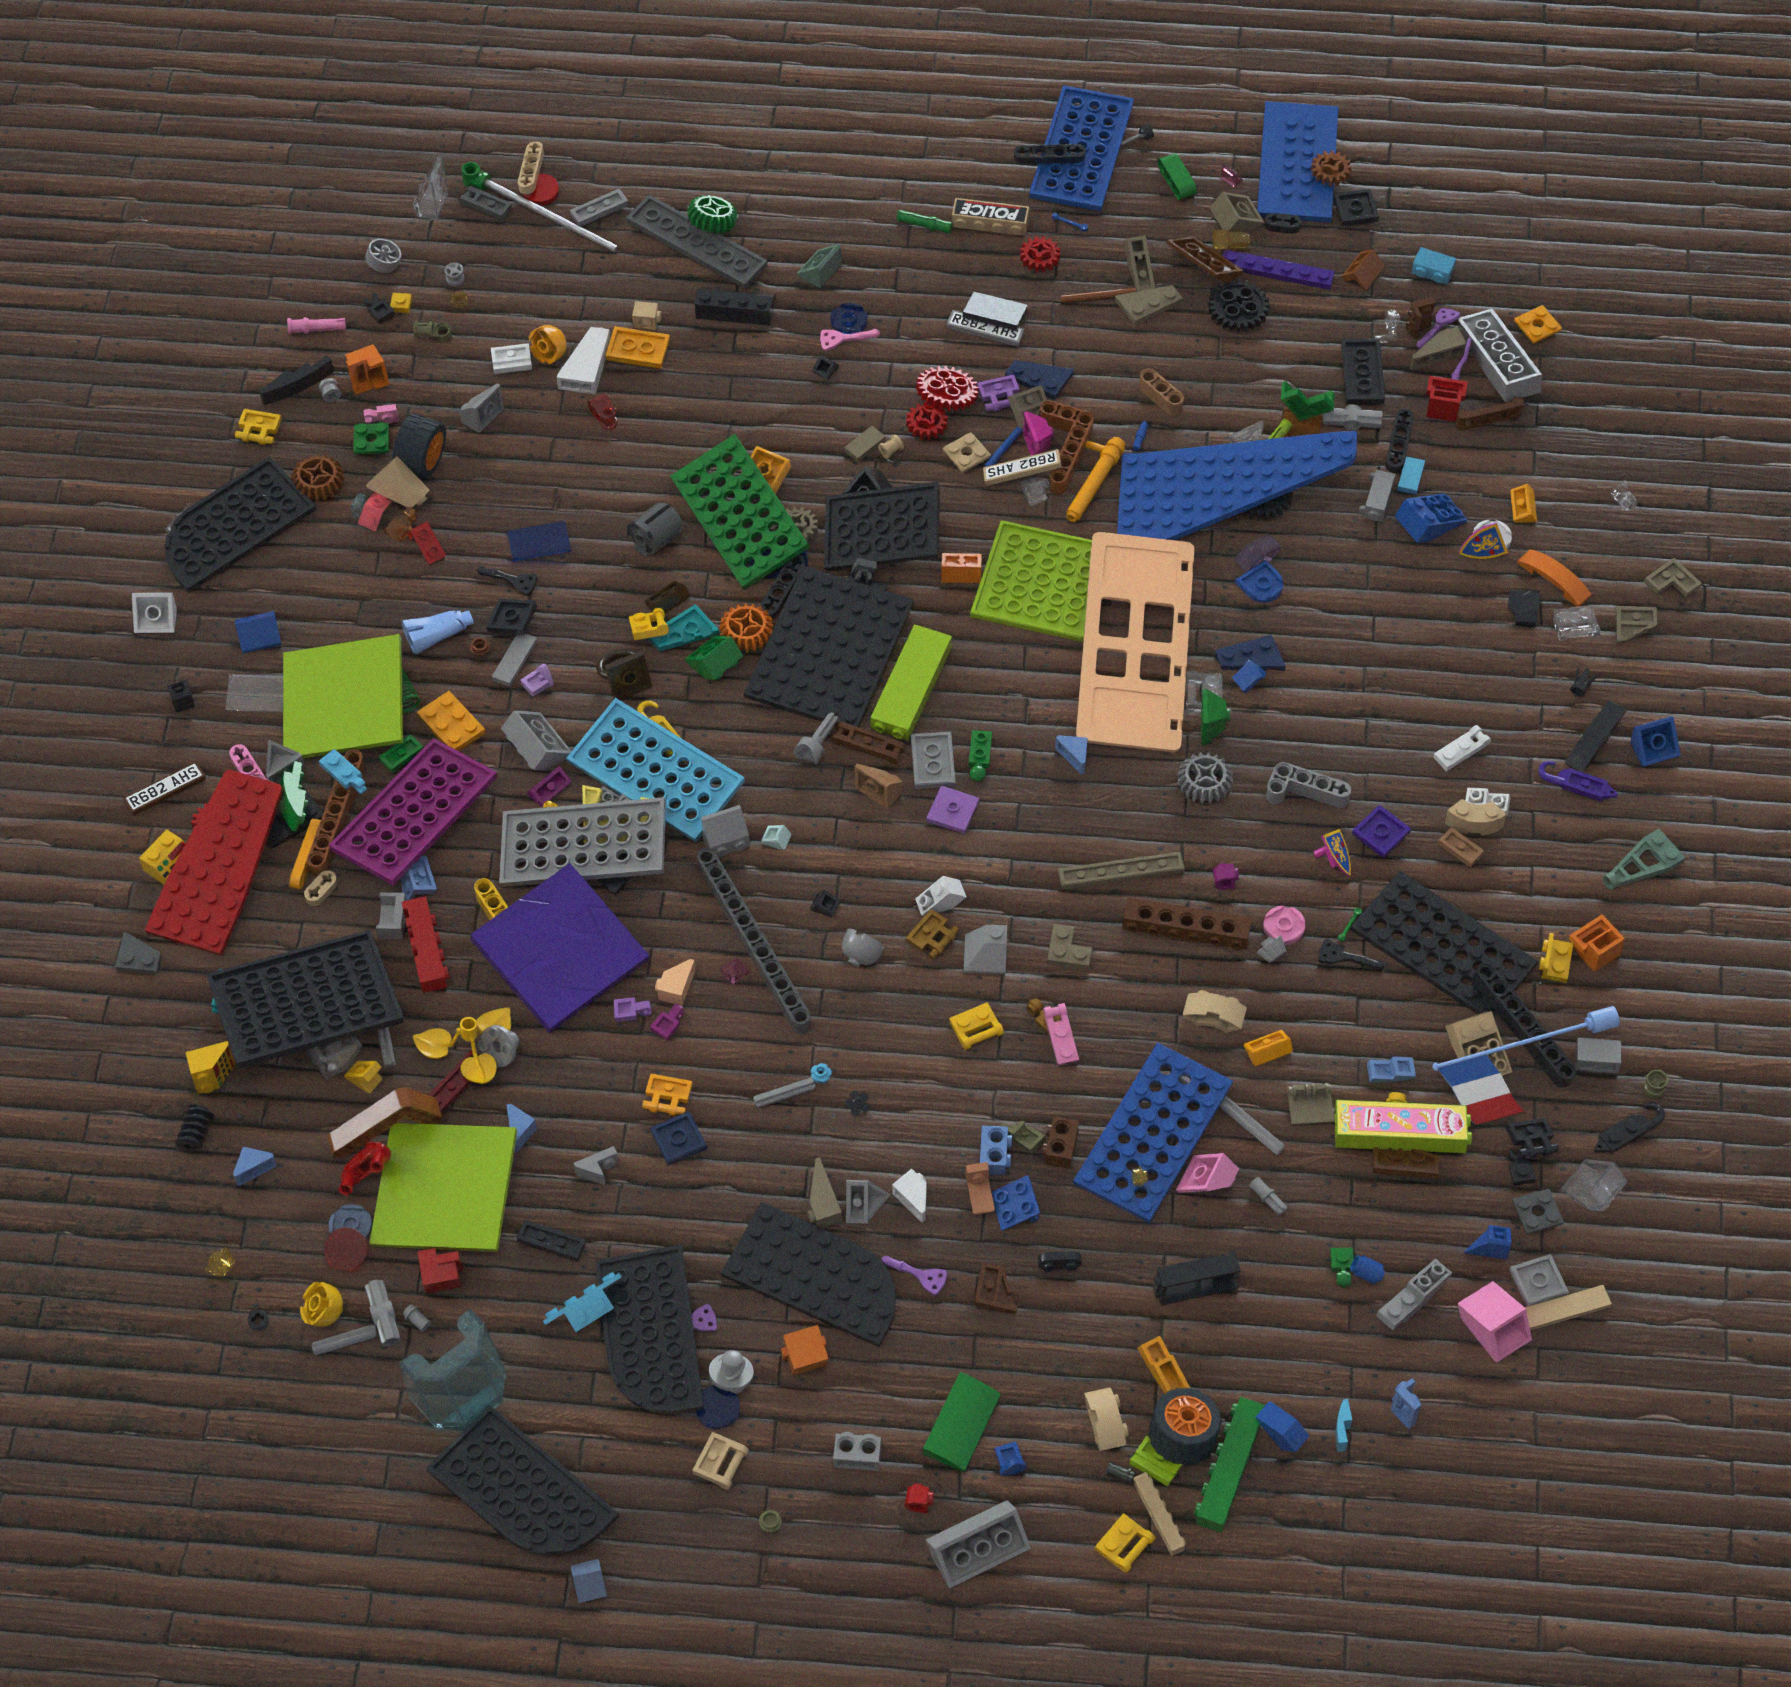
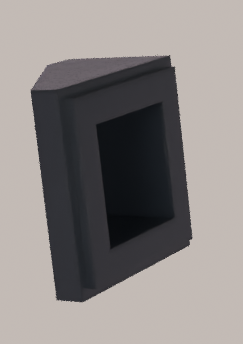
(825, 367)
(825, 903)

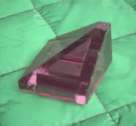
(1230, 176)
(734, 970)

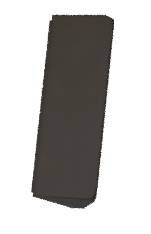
(668, 597)

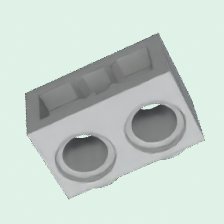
(856, 1457)

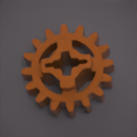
(1331, 168)

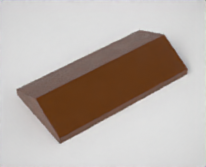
(1206, 258)

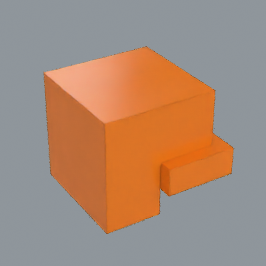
(366, 369)
(1597, 943)
(805, 1350)

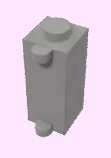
(1378, 495)

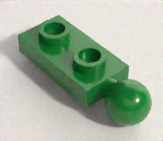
(979, 754)

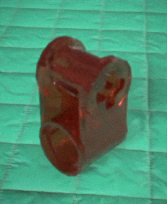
(603, 411)

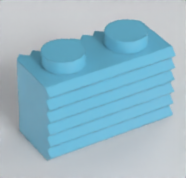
(1433, 265)

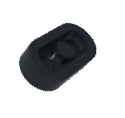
(1059, 1260)

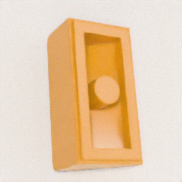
(1523, 504)
(1268, 1047)

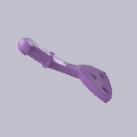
(1443, 317)
(1456, 375)
(922, 1276)
(706, 1319)

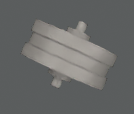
(381, 258)

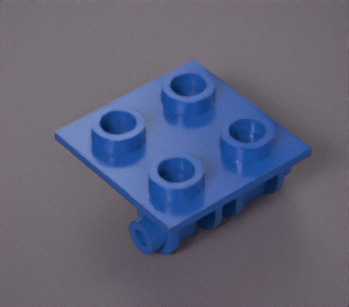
(1015, 1203)

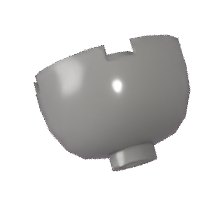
(861, 948)

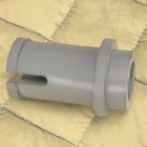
(416, 1317)

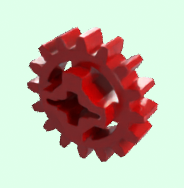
(1040, 254)
(926, 421)

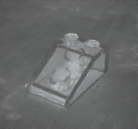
(432, 192)

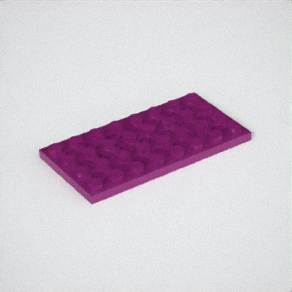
(414, 822)

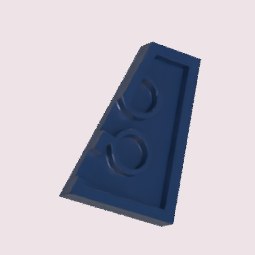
(1033, 374)

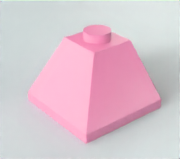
(1208, 1173)

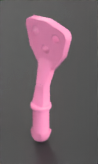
(840, 337)

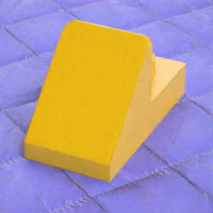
(364, 1075)

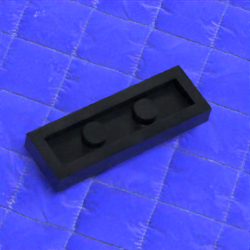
(551, 1240)

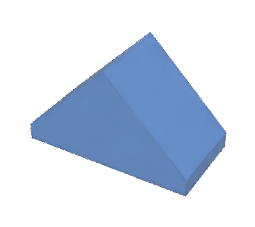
(1073, 750)
(524, 1124)
(252, 1164)

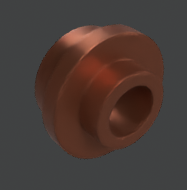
(477, 643)

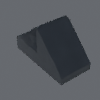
(181, 696)

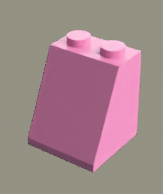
(1496, 1320)

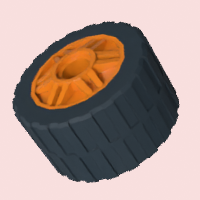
(420, 444)
(1184, 1426)

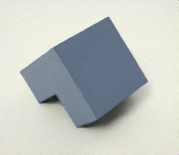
(588, 1580)

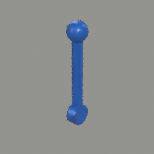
(1084, 227)

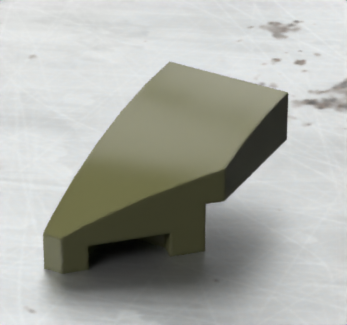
(1025, 1136)

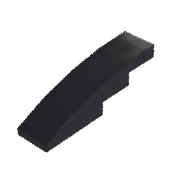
(292, 383)
(1595, 736)

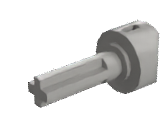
(811, 748)

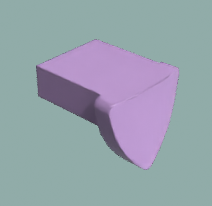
(537, 680)

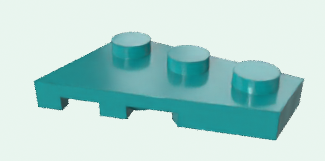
(685, 628)

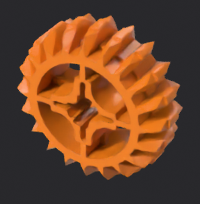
(745, 623)

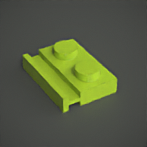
(1149, 1461)

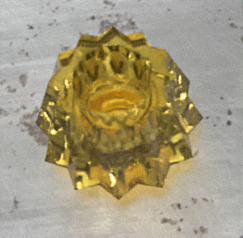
(220, 1262)

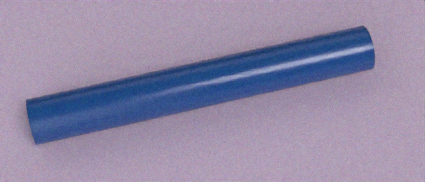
(1004, 447)

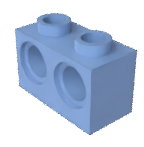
(993, 1150)

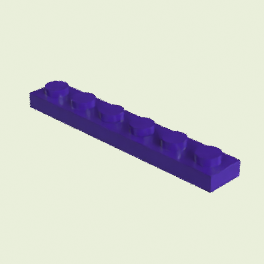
(1281, 269)

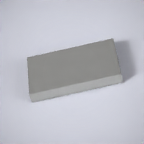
(933, 760)

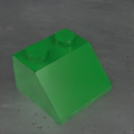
(715, 657)

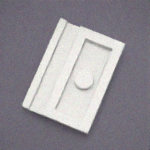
(511, 358)

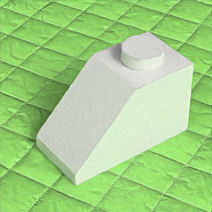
(912, 1193)

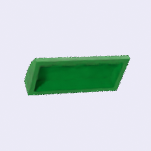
(961, 1422)

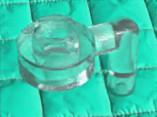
(1392, 319)
(1625, 500)

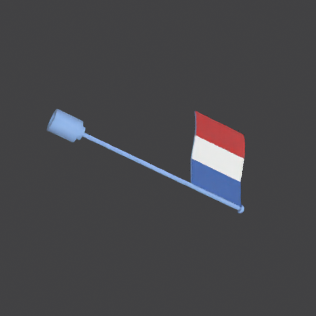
(1481, 1085)

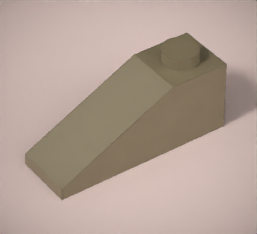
(1139, 263)
(1442, 347)
(823, 1204)

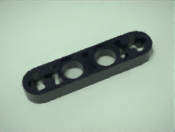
(1049, 156)
(1399, 440)
(782, 586)

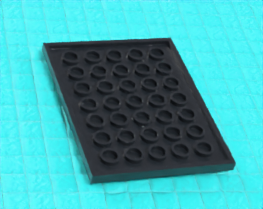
(829, 647)
(304, 998)

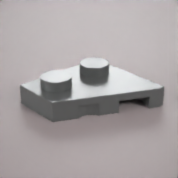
(137, 957)

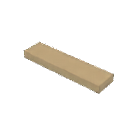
(1567, 1307)

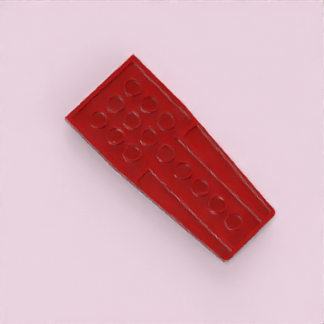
(217, 865)

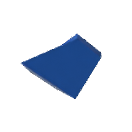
(1492, 1243)

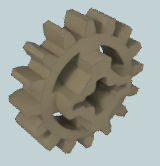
(801, 519)

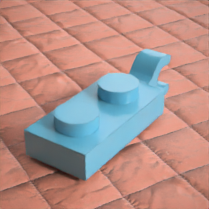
(343, 771)

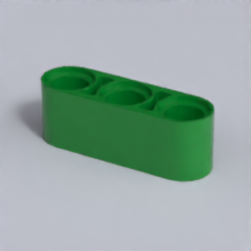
(1177, 176)

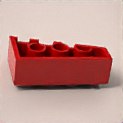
(424, 944)

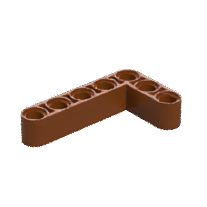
(1080, 428)
(381, 1116)

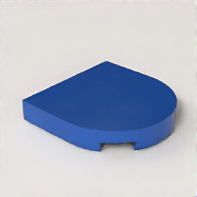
(1261, 583)

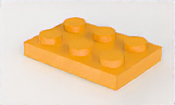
(637, 347)
(451, 722)

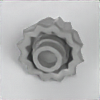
(1272, 948)

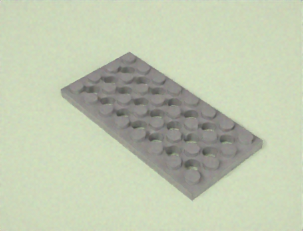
(574, 815)

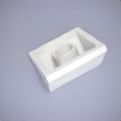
(154, 612)

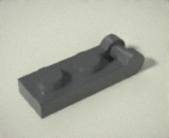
(485, 202)

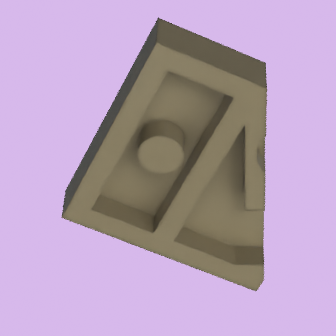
(1027, 401)
(1634, 621)

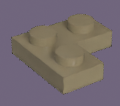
(1673, 574)
(1064, 953)

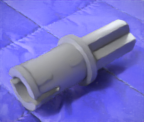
(1268, 1196)

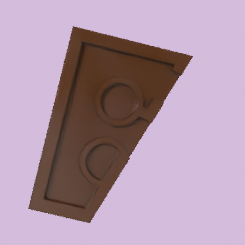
(1406, 1163)

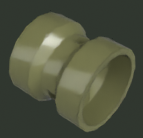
(1655, 1084)

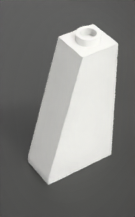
(586, 363)

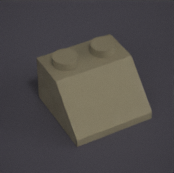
(1236, 213)

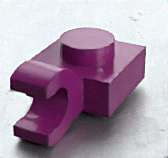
(667, 1024)

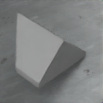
(280, 760)
(863, 1200)

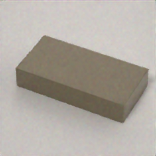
(864, 444)

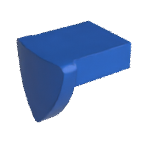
(1249, 676)
(1009, 1459)

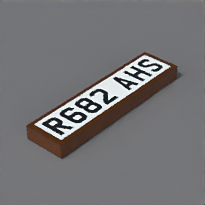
(164, 788)

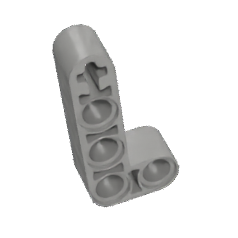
(1334, 793)

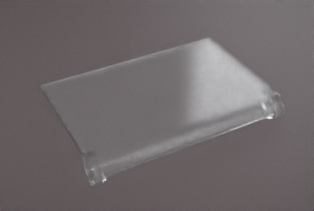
(255, 693)

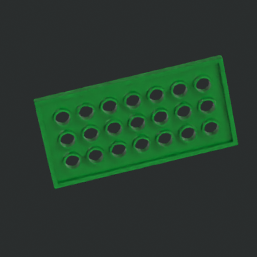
(752, 512)

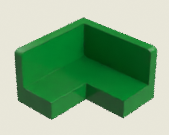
(1305, 407)

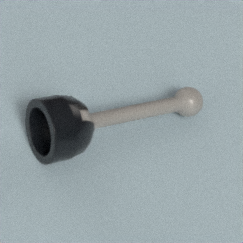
(1145, 132)

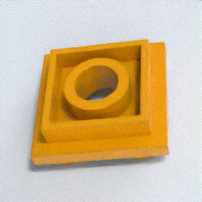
(1541, 317)

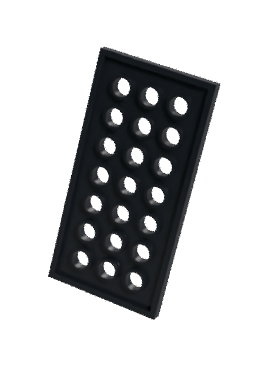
(1446, 958)

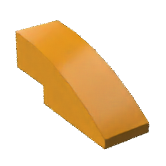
(1162, 1365)

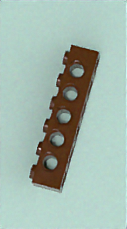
(1180, 915)

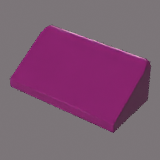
(549, 786)

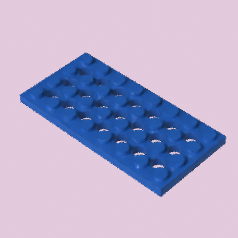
(1093, 142)
(1129, 1108)

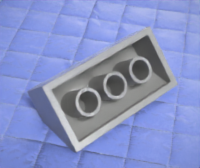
(978, 1543)

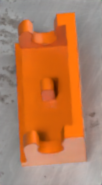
(961, 568)

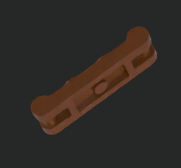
(1489, 415)
(868, 742)

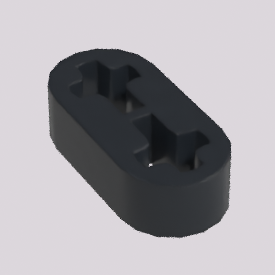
(1282, 223)

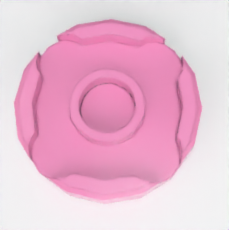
(1284, 922)

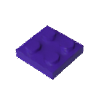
(1381, 831)

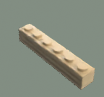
(1159, 1514)

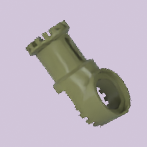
(432, 329)

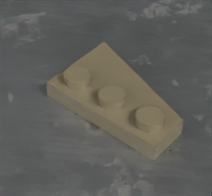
(1148, 303)

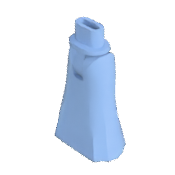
(430, 630)

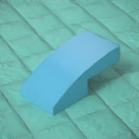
(1343, 1422)

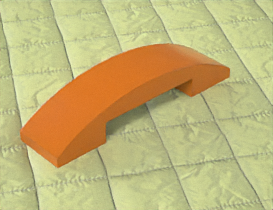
(1557, 574)

